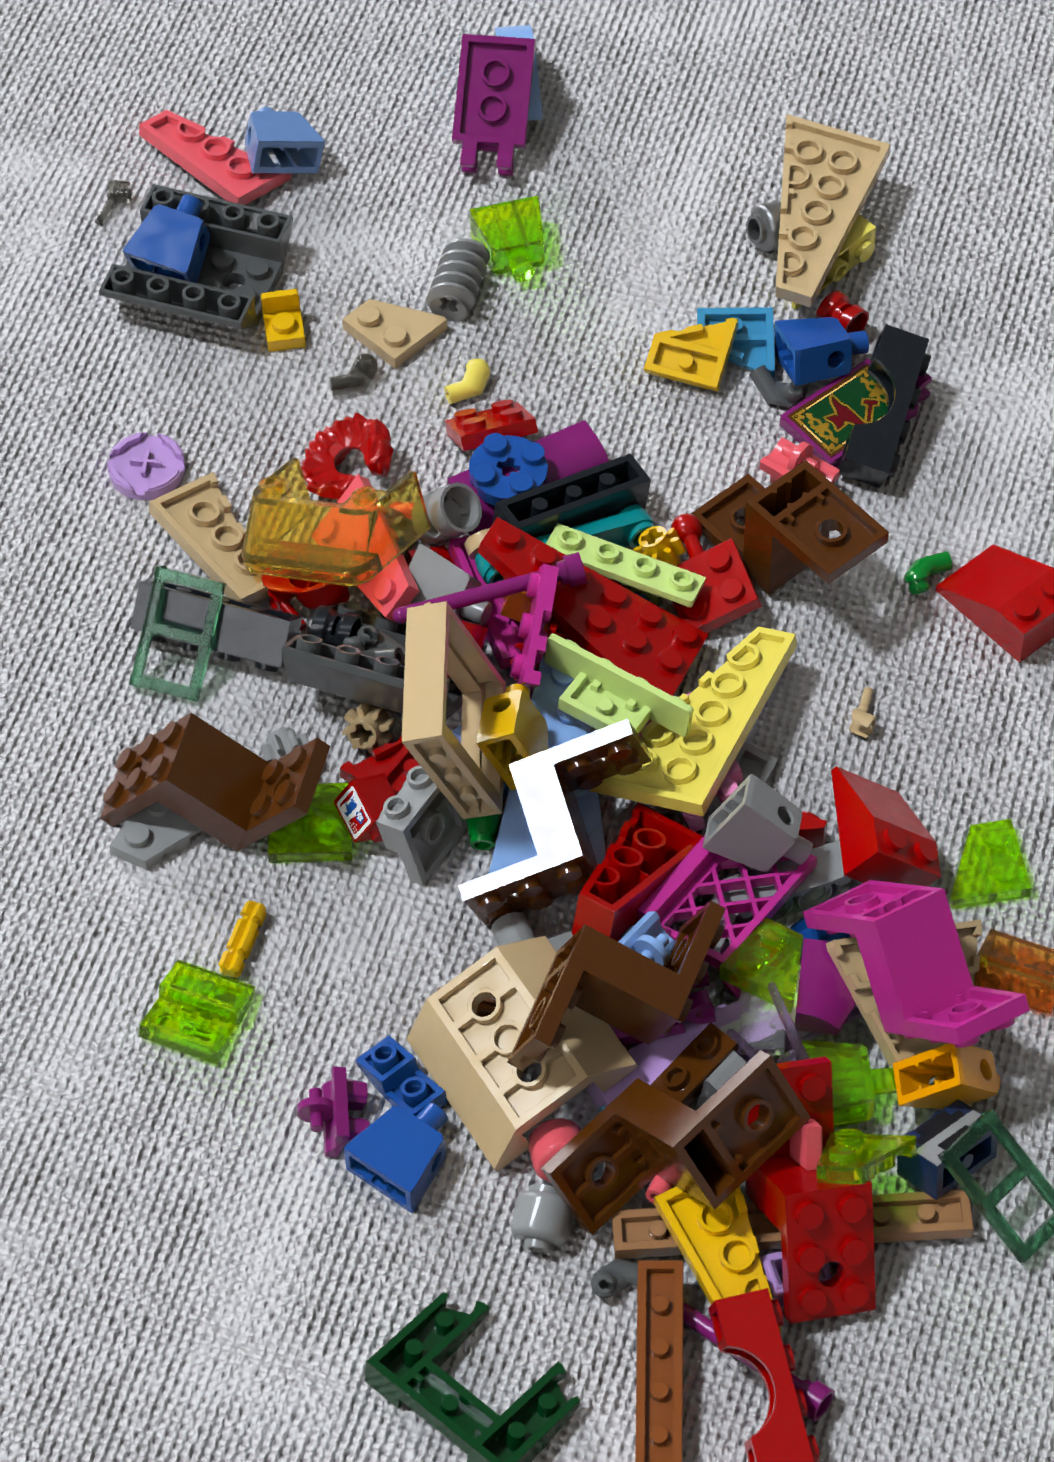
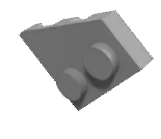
(151, 836)

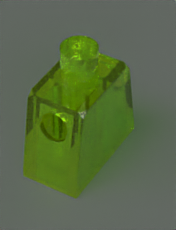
(512, 236)
(852, 1080)

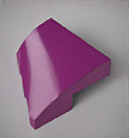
(822, 993)

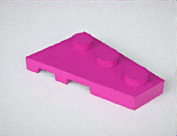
(542, 590)

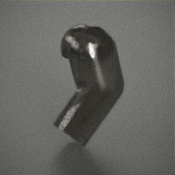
(358, 377)

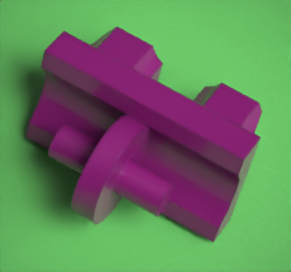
(329, 1107)

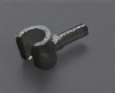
(117, 192)

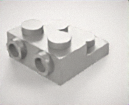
(420, 825)

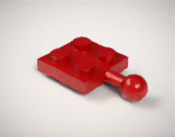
(727, 587)

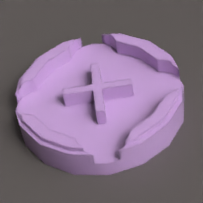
(146, 466)

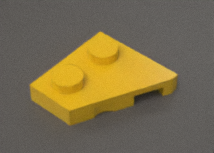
(694, 354)

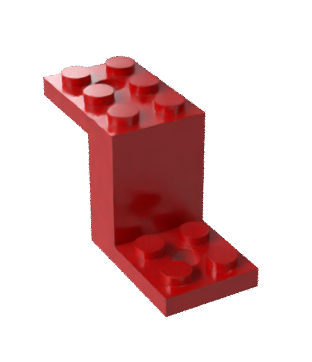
(816, 1219)

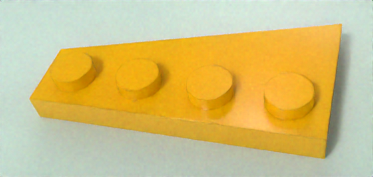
(715, 1242)

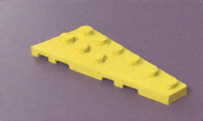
(725, 706)

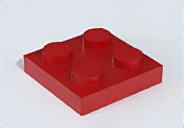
(505, 417)

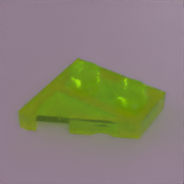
(763, 958)

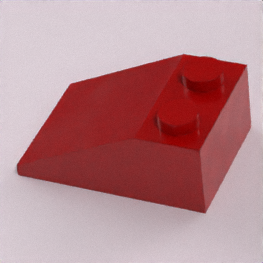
(1005, 598)
(881, 834)

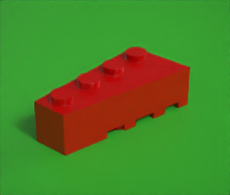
(631, 871)

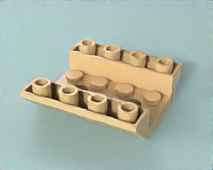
(471, 1052)

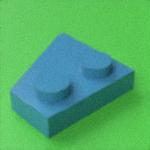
(754, 336)

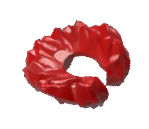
(335, 444)

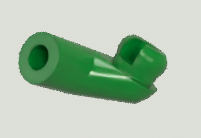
(925, 567)

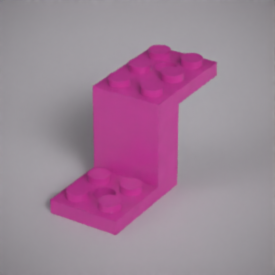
(916, 963)

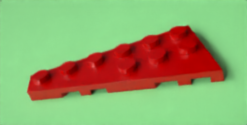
(602, 613)

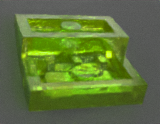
(197, 1012)

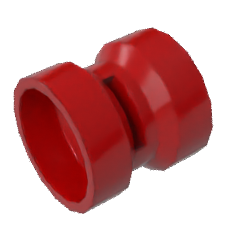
(838, 306)

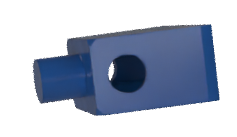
(171, 241)
(817, 348)
(400, 1153)

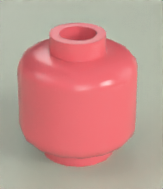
(549, 1139)

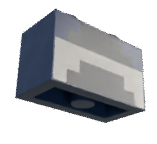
(933, 1139)

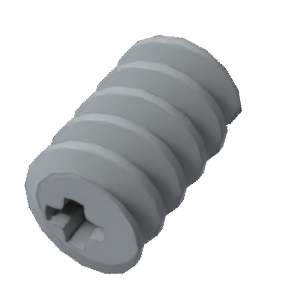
(458, 278)

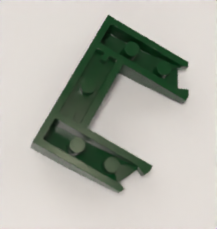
(411, 1374)

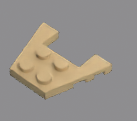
(851, 967)

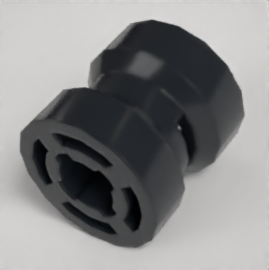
(334, 626)

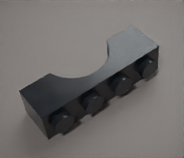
(872, 446)

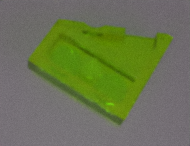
(990, 867)
(858, 1157)

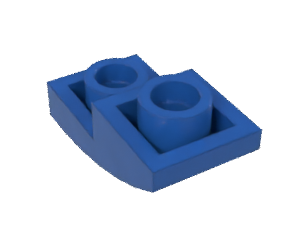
(398, 1078)

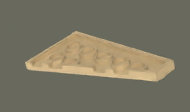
(822, 194)

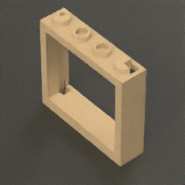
(433, 648)

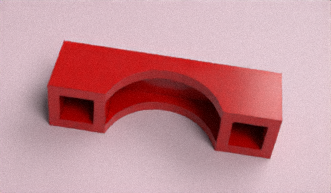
(749, 1330)

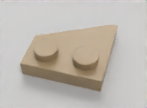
(393, 330)

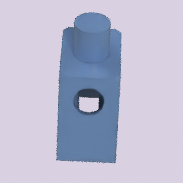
(282, 143)

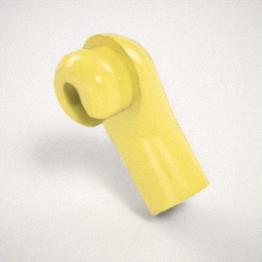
(473, 382)

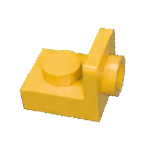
(282, 320)

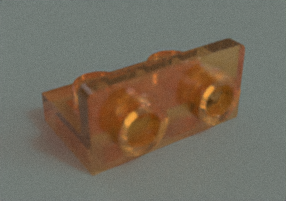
(1017, 967)

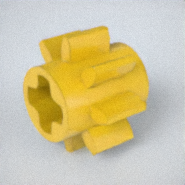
(661, 545)

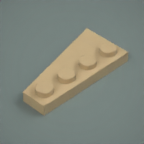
(208, 532)

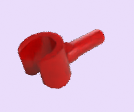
(280, 601)

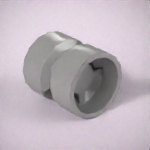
(451, 512)

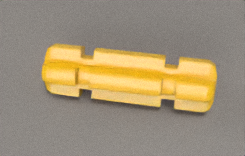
(242, 939)

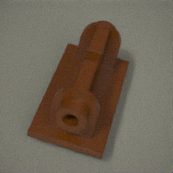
(687, 1073)

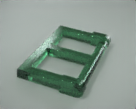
(204, 640)
(987, 1203)

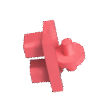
(788, 456)

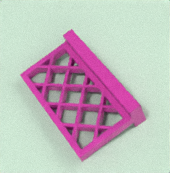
(693, 879)

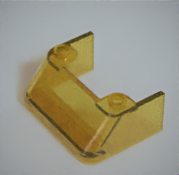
(330, 540)

